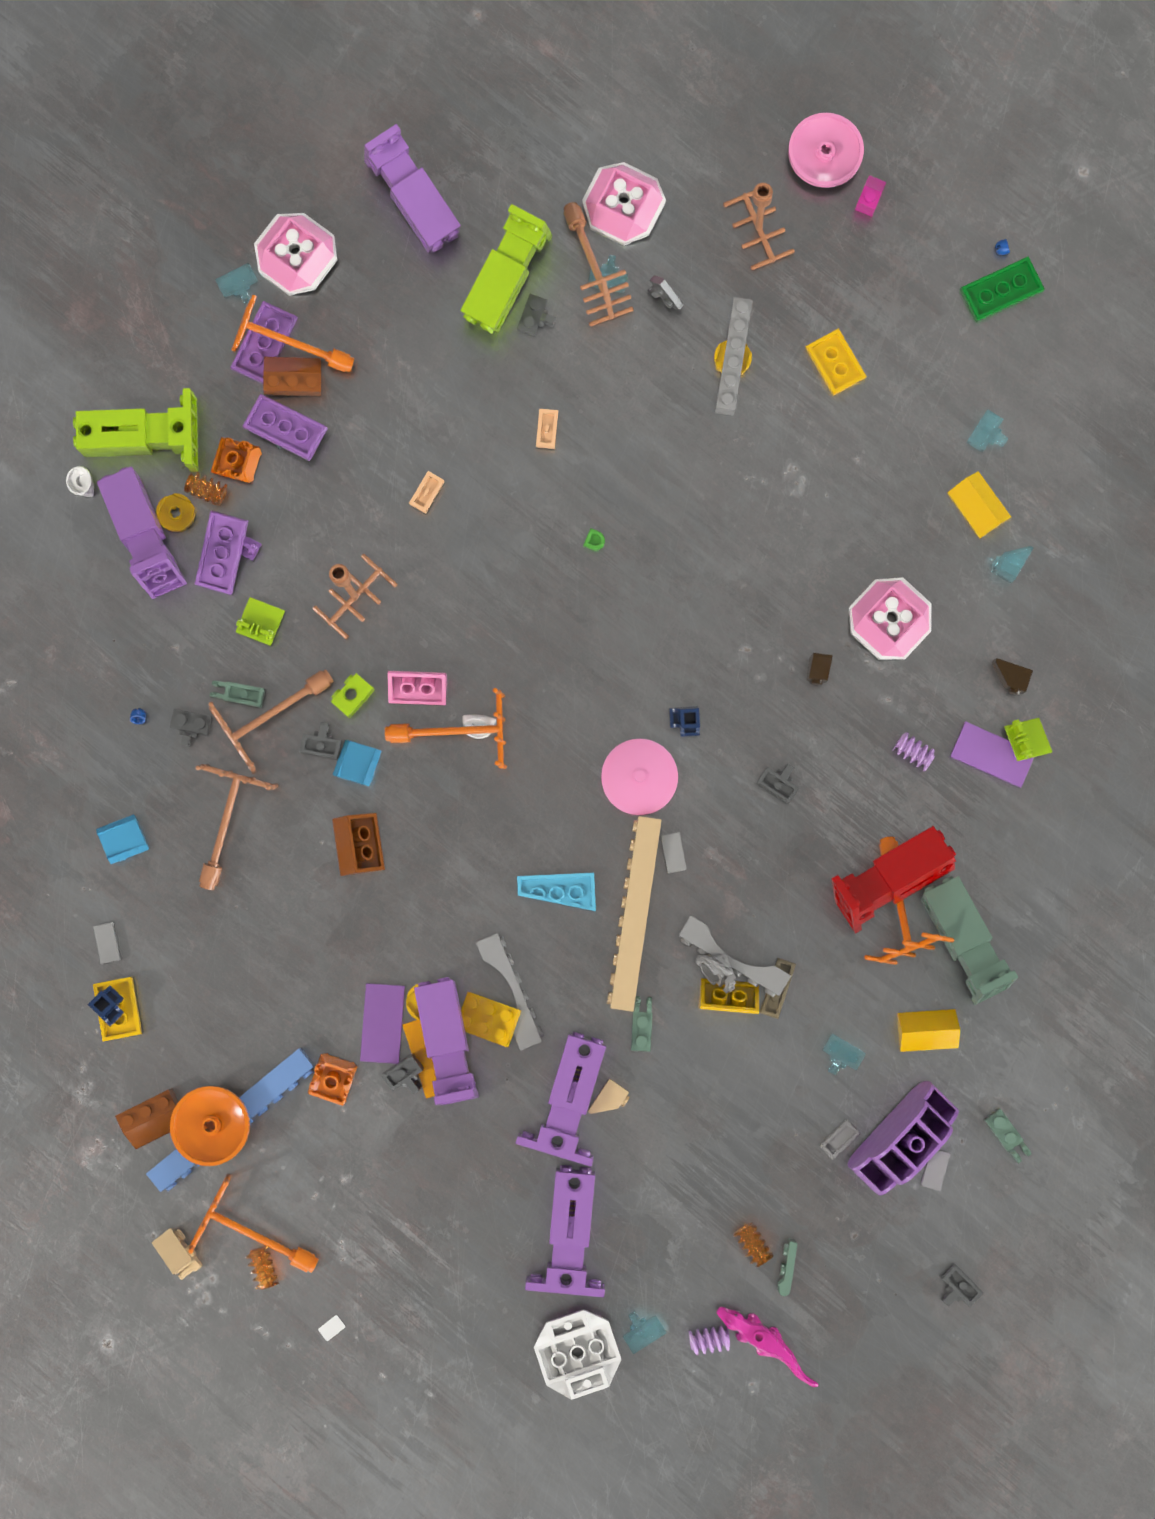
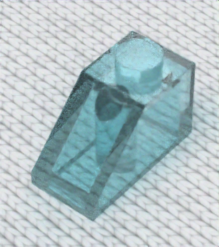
(1010, 563)

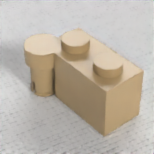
(175, 1253)

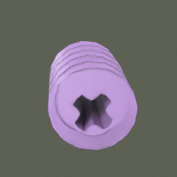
(915, 751)
(709, 1340)

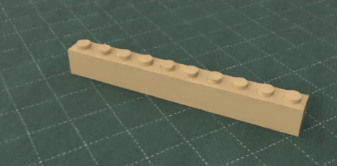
(635, 913)

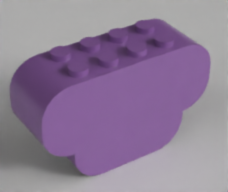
(905, 1139)

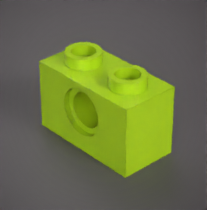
(363, 692)

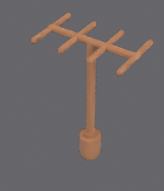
(762, 198)
(576, 222)
(341, 577)
(315, 684)
(211, 871)

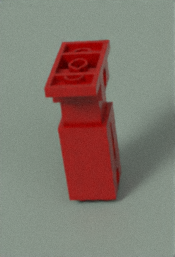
(893, 876)

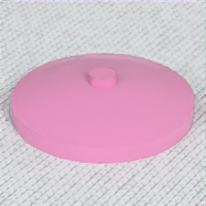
(826, 150)
(639, 777)

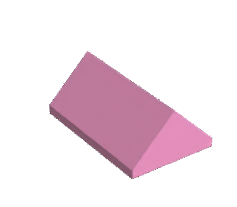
(417, 687)

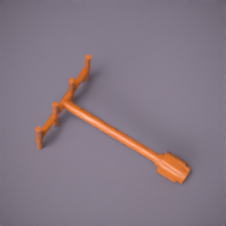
(335, 358)
(404, 733)
(886, 845)
(299, 1257)

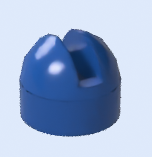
(1004, 248)
(138, 716)

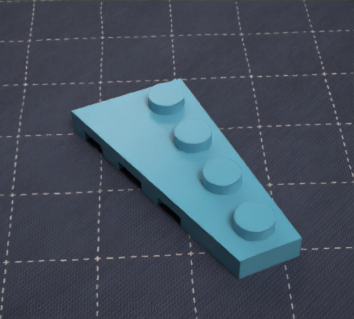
(564, 889)

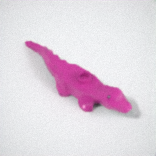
(766, 1340)

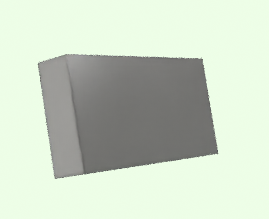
(673, 852)
(107, 943)
(839, 1139)
(935, 1170)

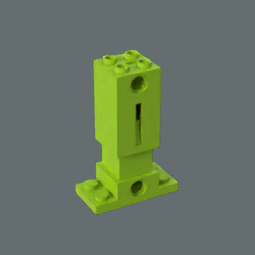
(505, 270)
(139, 432)

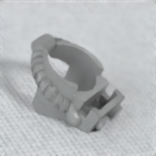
(717, 971)

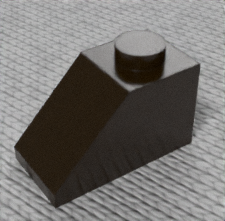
(819, 668)
(1012, 676)

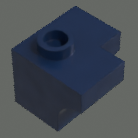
(686, 719)
(106, 1005)

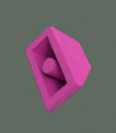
(870, 196)

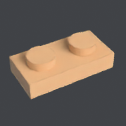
(547, 428)
(426, 492)

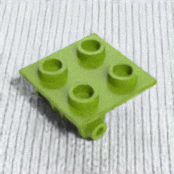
(260, 621)
(1027, 739)

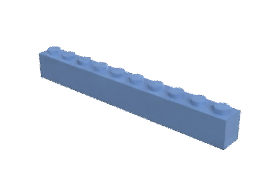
(256, 1099)

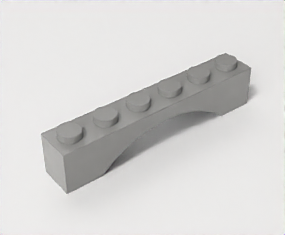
(733, 356)
(493, 952)
(769, 977)

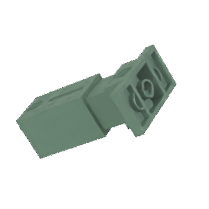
(958, 918)

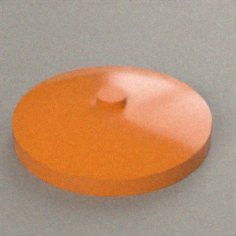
(209, 1125)

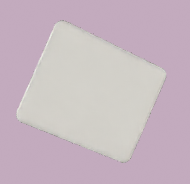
(331, 1328)

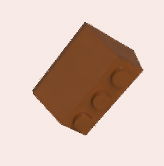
(292, 376)
(358, 844)
(148, 1119)

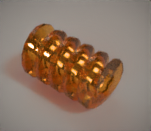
(205, 489)
(753, 1244)
(262, 1268)

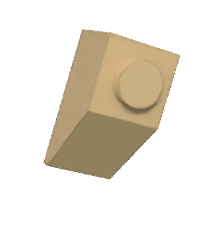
(609, 1098)

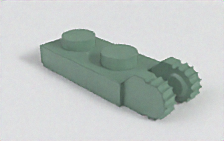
(240, 693)
(642, 1026)
(1006, 1134)
(787, 1268)

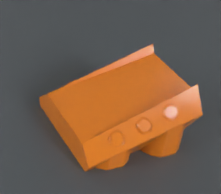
(236, 459)
(332, 1079)

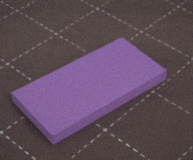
(256, 346)
(285, 427)
(221, 552)
(990, 754)
(382, 1023)

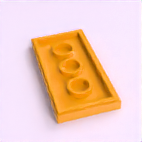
(416, 1042)

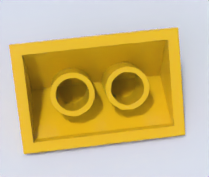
(979, 504)
(742, 999)
(928, 1030)

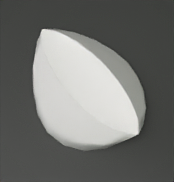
(80, 481)
(478, 720)

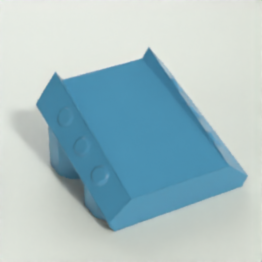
(357, 763)
(122, 839)

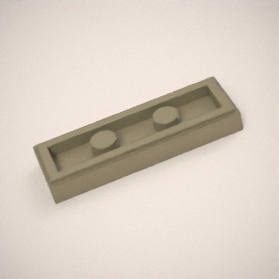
(772, 1005)

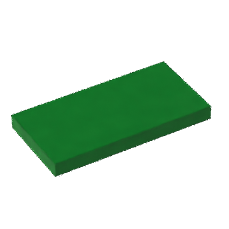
(1002, 289)

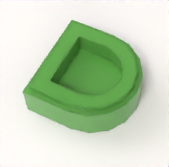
(595, 540)

